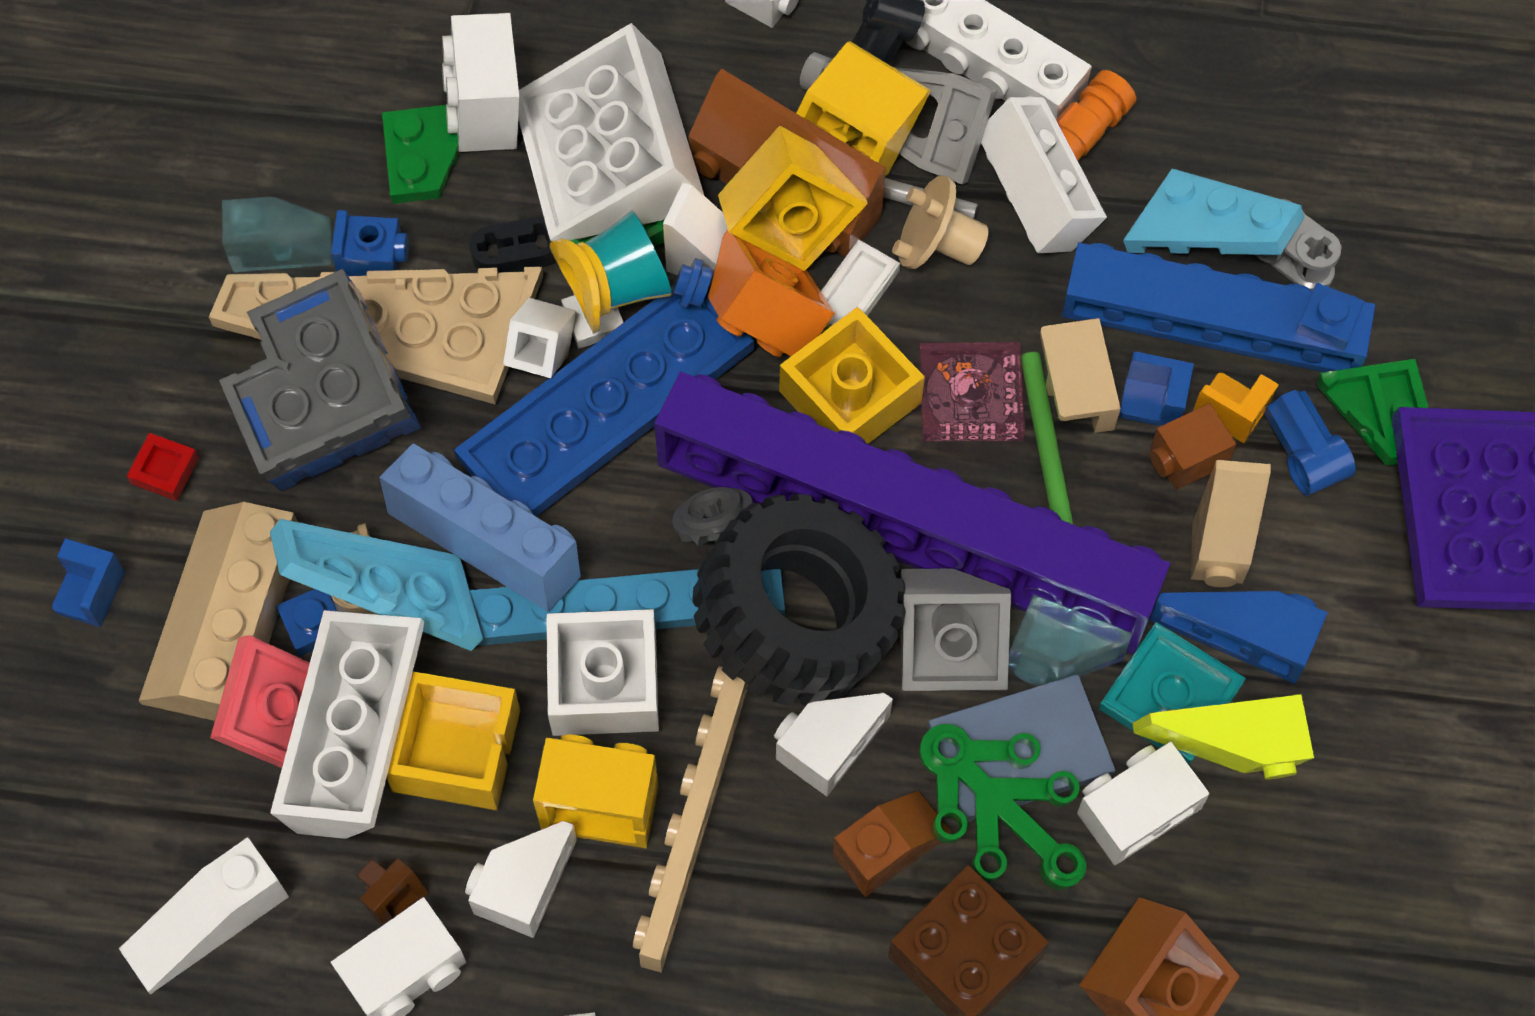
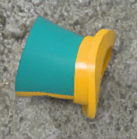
(612, 269)

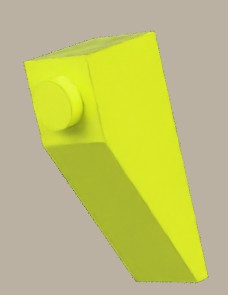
(1241, 735)

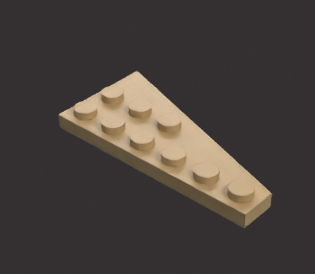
(432, 323)

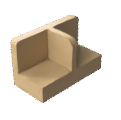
(1080, 373)

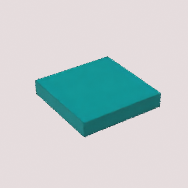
(1166, 677)

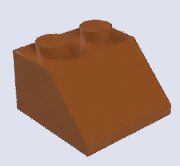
(1159, 967)

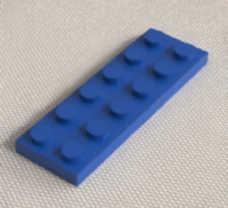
(599, 402)

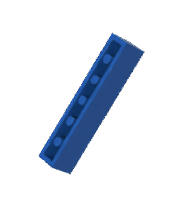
(1204, 308)

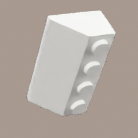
(347, 723)

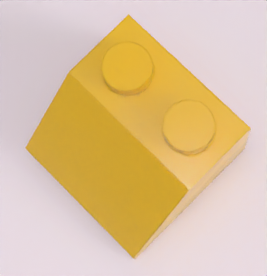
(790, 199)

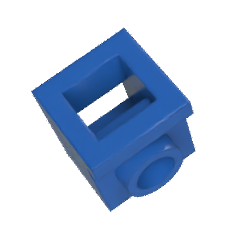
(368, 244)

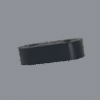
(514, 244)

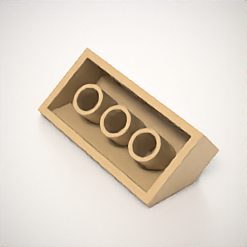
(222, 595)

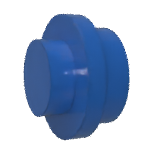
(693, 283)

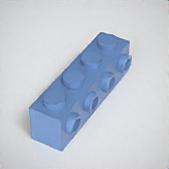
(481, 526)

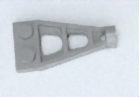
(956, 127)

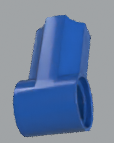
(1314, 455)

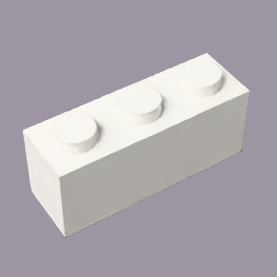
(1041, 175)

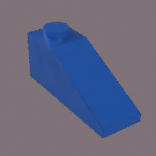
(1253, 626)

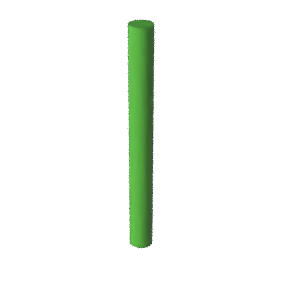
(1045, 436)

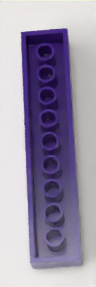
(920, 512)

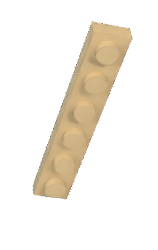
(687, 830)

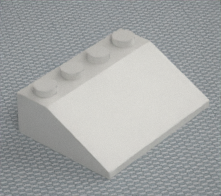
(605, 138)

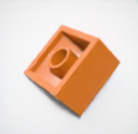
(766, 298)

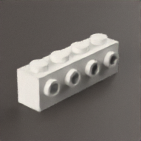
(1000, 52)

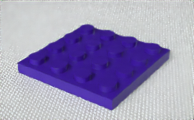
(1469, 505)

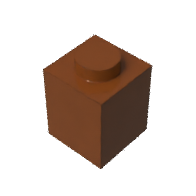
(1190, 446)

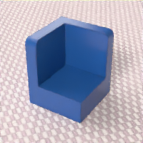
(1155, 389)
(89, 582)

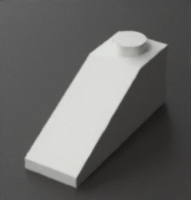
(203, 915)

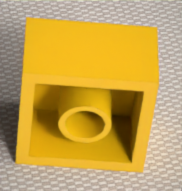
(852, 379)

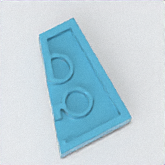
(1213, 215)

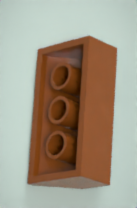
(741, 118)

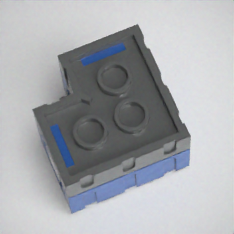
(322, 386)

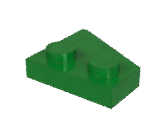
(418, 153)
(1370, 397)

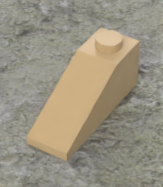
(1228, 522)

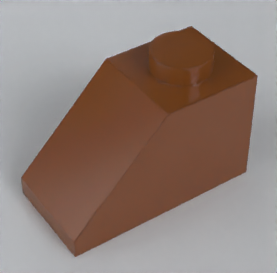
(886, 841)

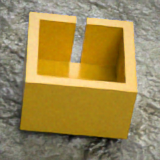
(454, 741)
(597, 789)

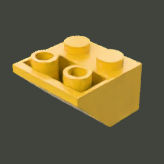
(865, 104)

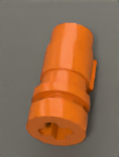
(1098, 108)

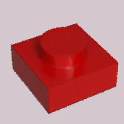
(162, 466)

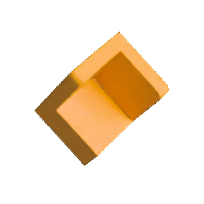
(1237, 404)

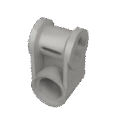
(1306, 250)

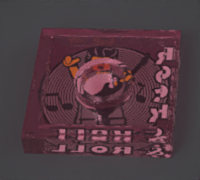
(972, 391)

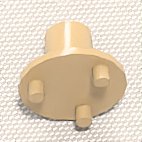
(939, 228)

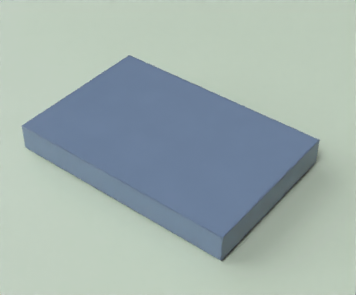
(1053, 714)

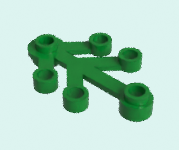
(996, 799)

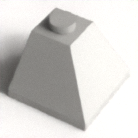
(954, 632)

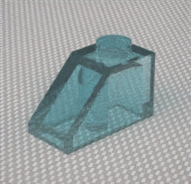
(274, 235)
(1063, 643)

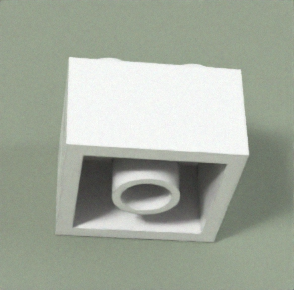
(481, 82)
(602, 672)

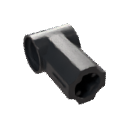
(887, 25)

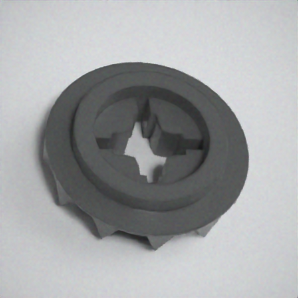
(708, 513)

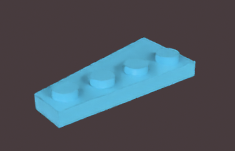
(381, 577)

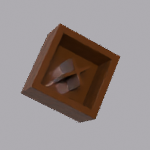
(967, 947)

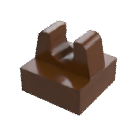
(389, 890)

